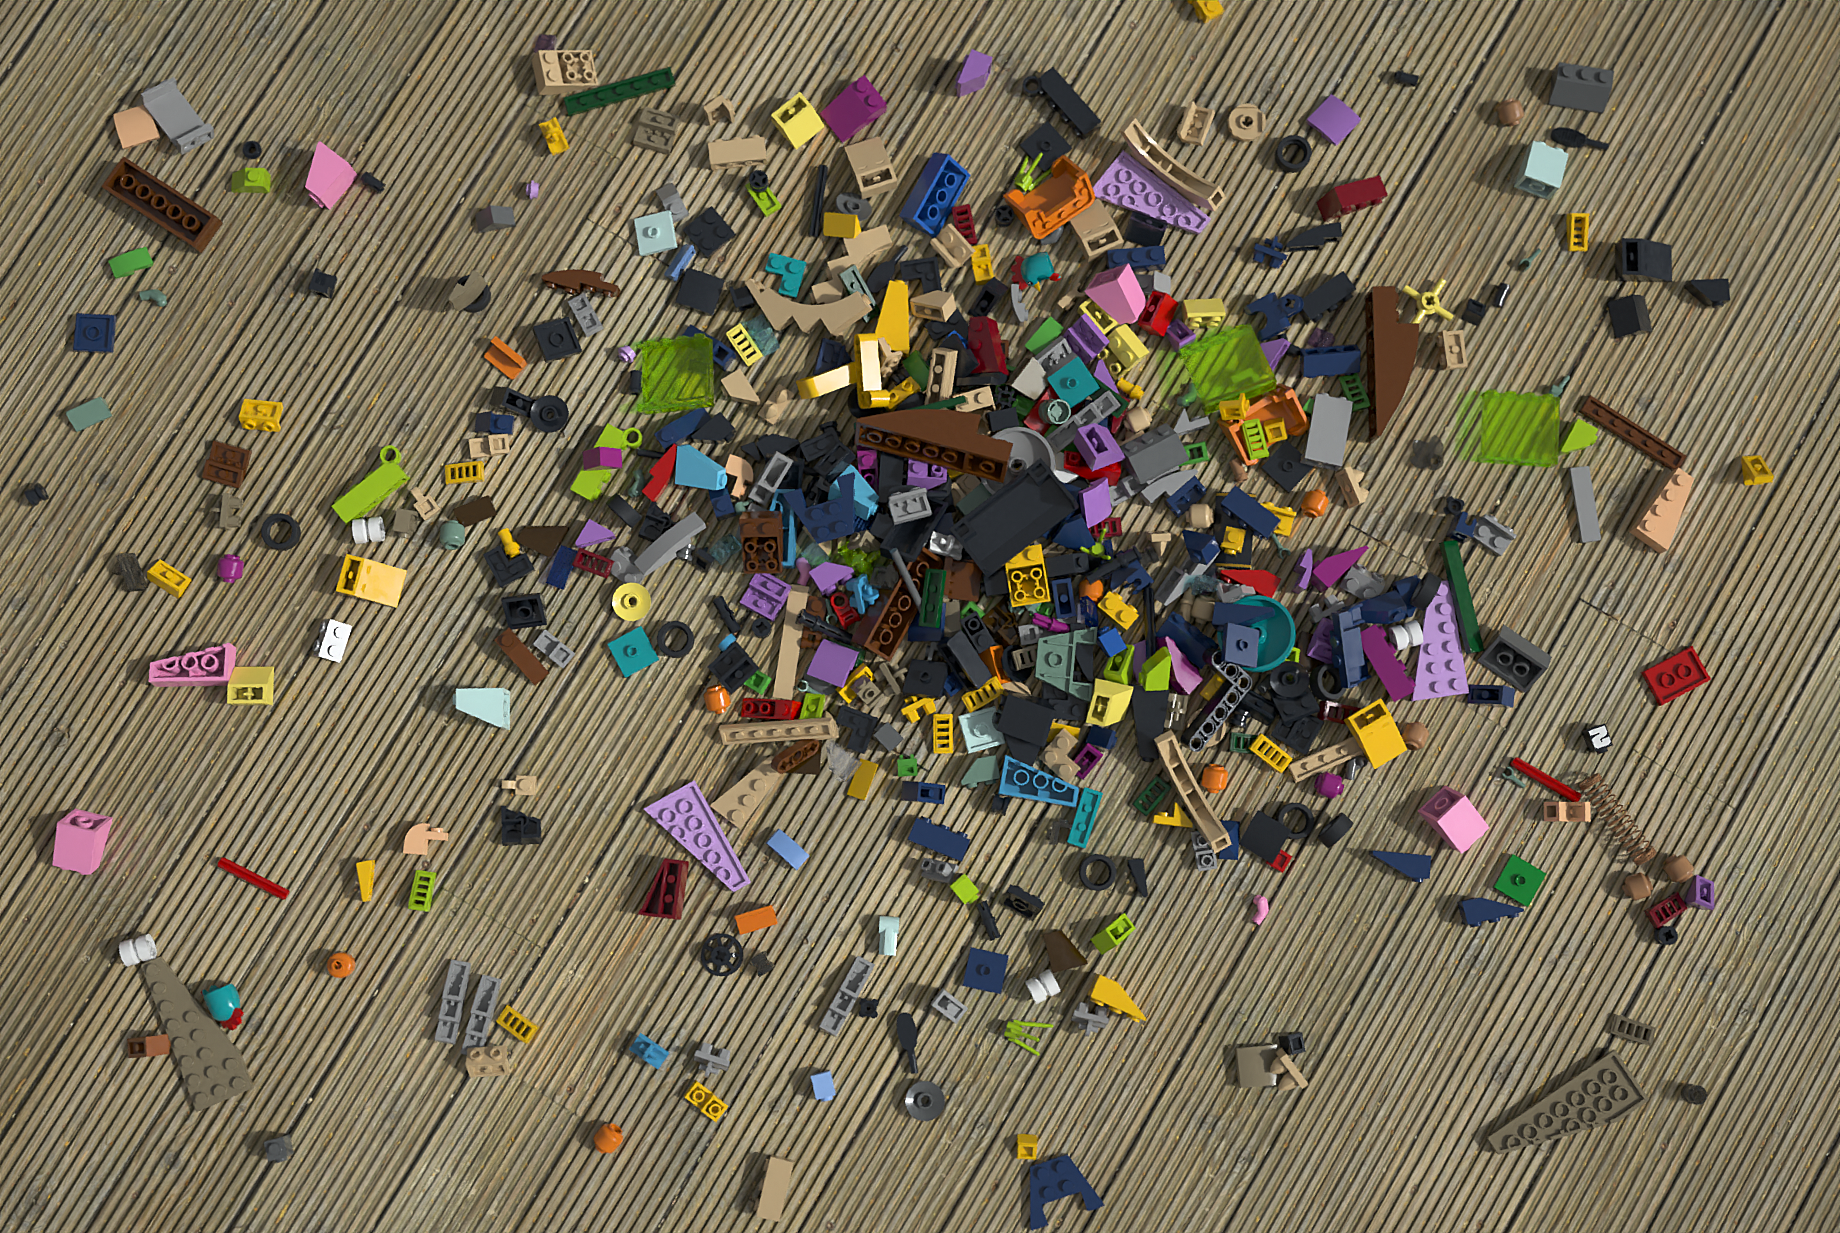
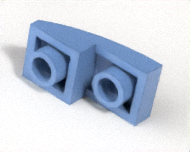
(787, 849)

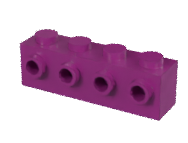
(1385, 663)

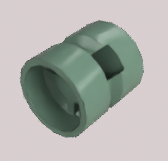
(1054, 411)

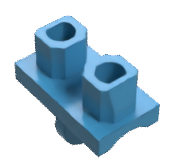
(864, 594)
(649, 1051)

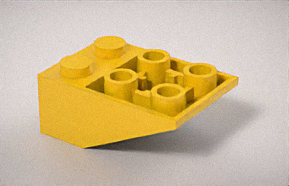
(1027, 577)
(371, 581)
(1376, 733)
(1110, 992)

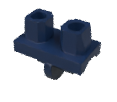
(1277, 257)

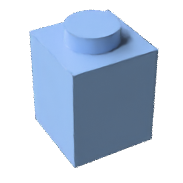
(823, 1085)

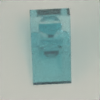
(763, 335)

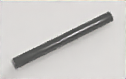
(906, 577)

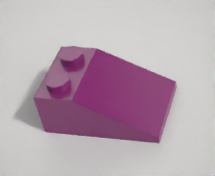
(854, 109)
(1326, 572)

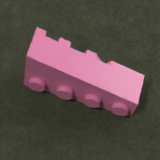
(200, 668)

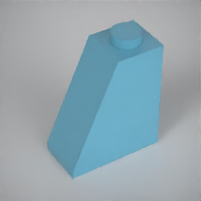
(698, 470)
(865, 497)

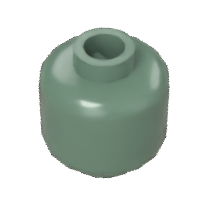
(452, 535)

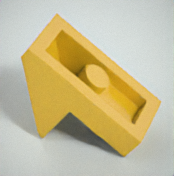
(1755, 470)
(1178, 818)

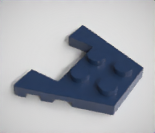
(830, 518)
(1056, 1180)

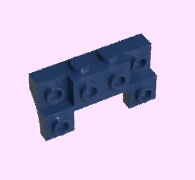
(1347, 646)

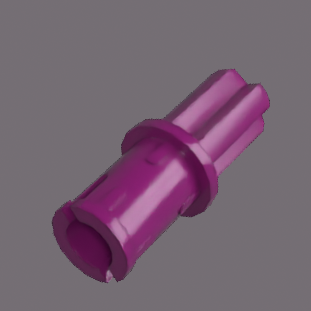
(1050, 624)

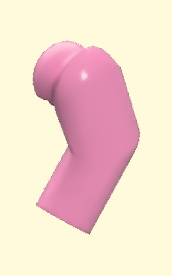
(804, 569)
(1262, 907)

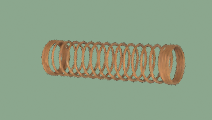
(1644, 856)

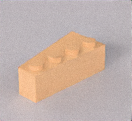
(1662, 514)

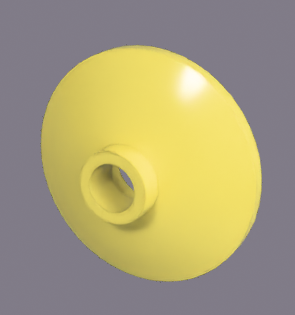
(624, 608)

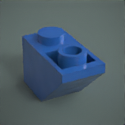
(1109, 641)

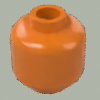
(1314, 503)
(1093, 591)
(717, 699)
(1214, 778)
(346, 962)
(608, 1138)

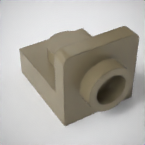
(864, 541)

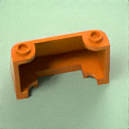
(1054, 200)
(1267, 406)

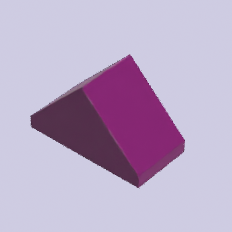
(602, 458)
(1087, 760)

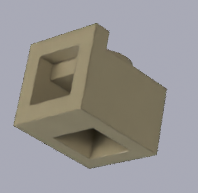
(405, 522)
(867, 691)

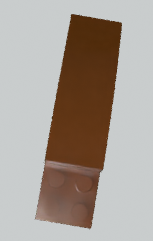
(1389, 356)
(937, 438)

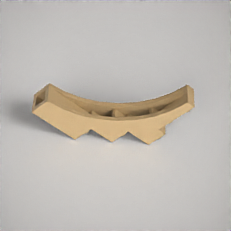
(1170, 171)
(858, 252)
(1190, 793)

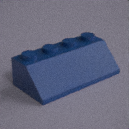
(935, 194)

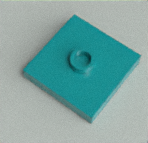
(1073, 382)
(633, 652)

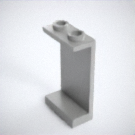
(176, 116)
(1327, 432)

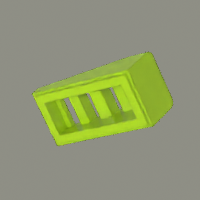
(1253, 427)
(428, 899)

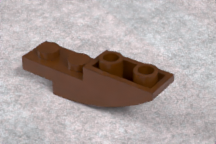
(573, 280)

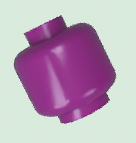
(230, 568)
(1329, 785)

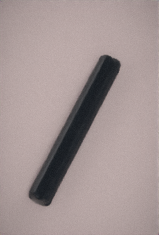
(817, 201)
(1149, 622)

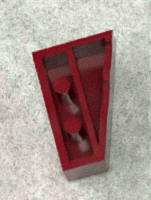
(1352, 198)
(986, 345)
(667, 891)

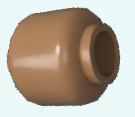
(1510, 112)
(1415, 736)
(1678, 868)
(1637, 886)

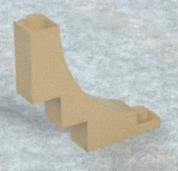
(835, 315)

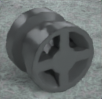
(685, 553)

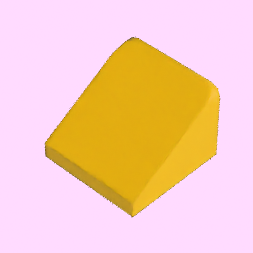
(1275, 430)
(1026, 1146)

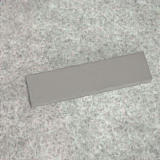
(1584, 504)

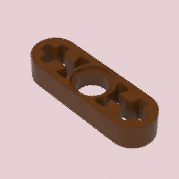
(784, 761)

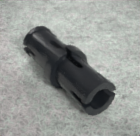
(726, 615)
(988, 920)

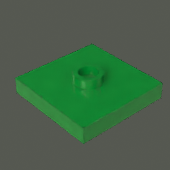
(1519, 880)

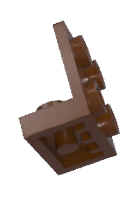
(962, 580)

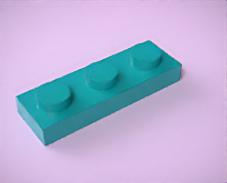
(1084, 817)

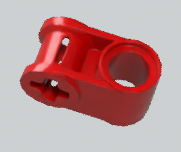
(845, 611)

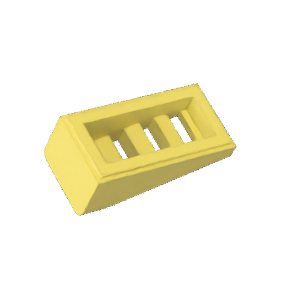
(733, 332)

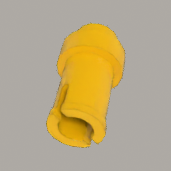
(1133, 391)
(511, 547)

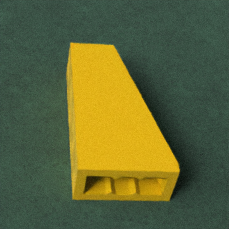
(894, 318)

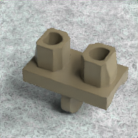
(224, 511)
(894, 676)
(1176, 711)

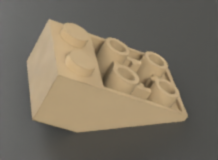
(563, 71)
(871, 167)
(1095, 231)
(980, 403)

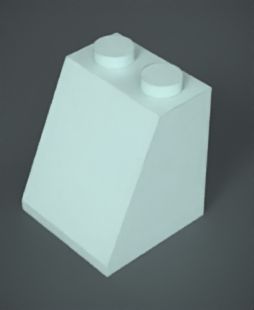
(1541, 170)
(486, 704)

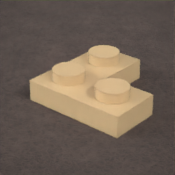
(1056, 756)

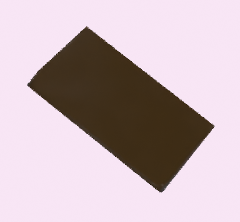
(475, 511)

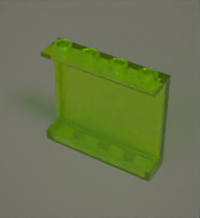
(1228, 366)
(677, 374)
(1519, 429)

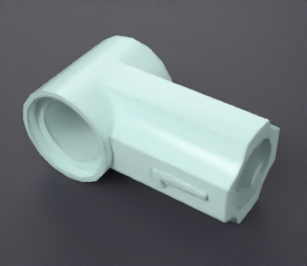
(888, 935)

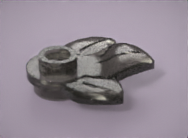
(1425, 451)

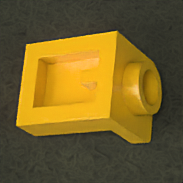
(1235, 408)
(1233, 540)

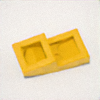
(981, 264)

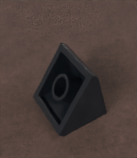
(1629, 316)
(525, 610)

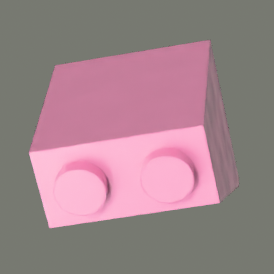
(328, 177)
(1118, 294)
(1454, 818)
(81, 841)

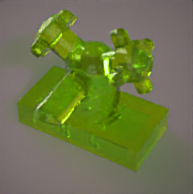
(858, 561)

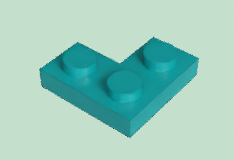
(791, 272)

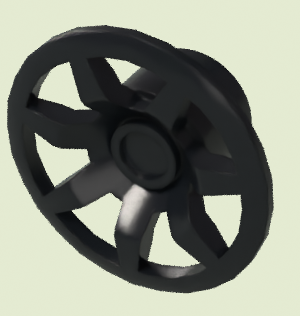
(721, 955)

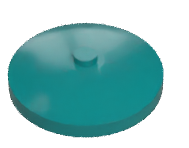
(1275, 634)

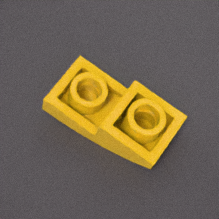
(705, 1100)

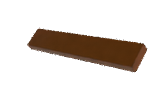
(1632, 433)

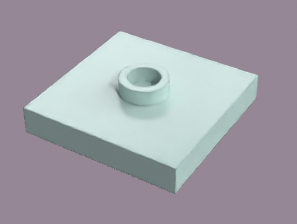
(655, 233)
(979, 730)

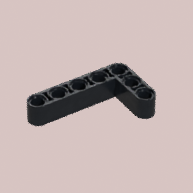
(1218, 700)

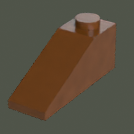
(522, 656)

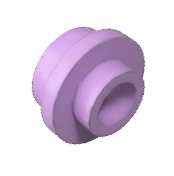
(532, 190)
(626, 354)

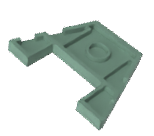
(1056, 661)

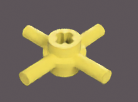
(1432, 298)

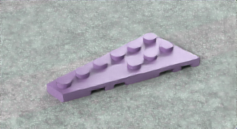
(1139, 190)
(1440, 657)
(693, 824)

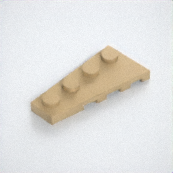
(747, 794)

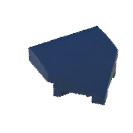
(830, 356)
(1073, 534)

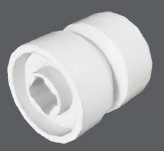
(371, 530)
(1408, 635)
(135, 950)
(1042, 986)

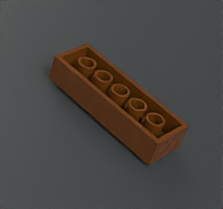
(162, 204)
(894, 610)

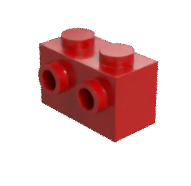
(1158, 313)

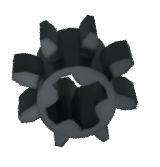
(999, 396)

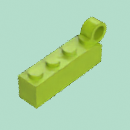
(589, 483)
(373, 489)

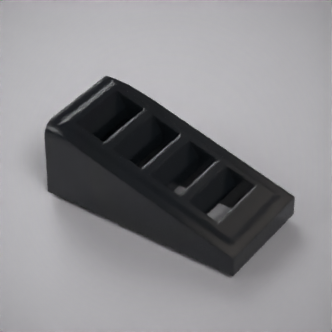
(1137, 871)

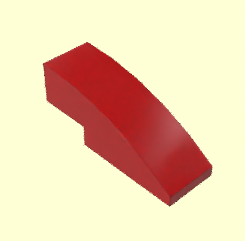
(662, 473)

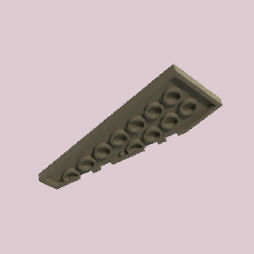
(204, 1053)
(1588, 1100)

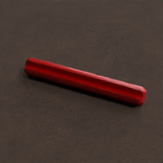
(1545, 779)
(253, 878)

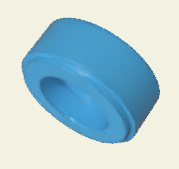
(726, 642)

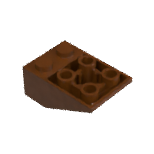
(762, 541)

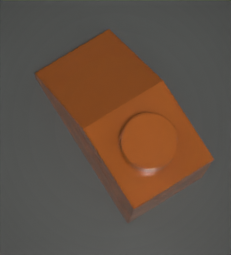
(148, 1046)

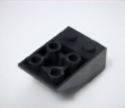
(1642, 260)

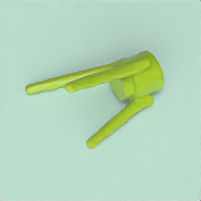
(1023, 180)
(1098, 549)
(1014, 1031)

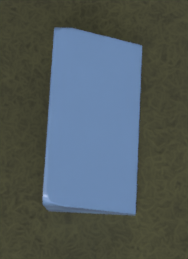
(680, 262)

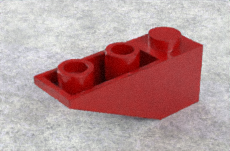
(1075, 463)
(1261, 580)
(771, 709)

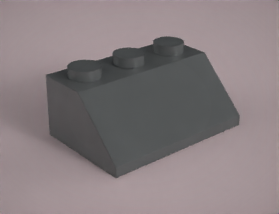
(1580, 87)
(1153, 453)
(1515, 658)

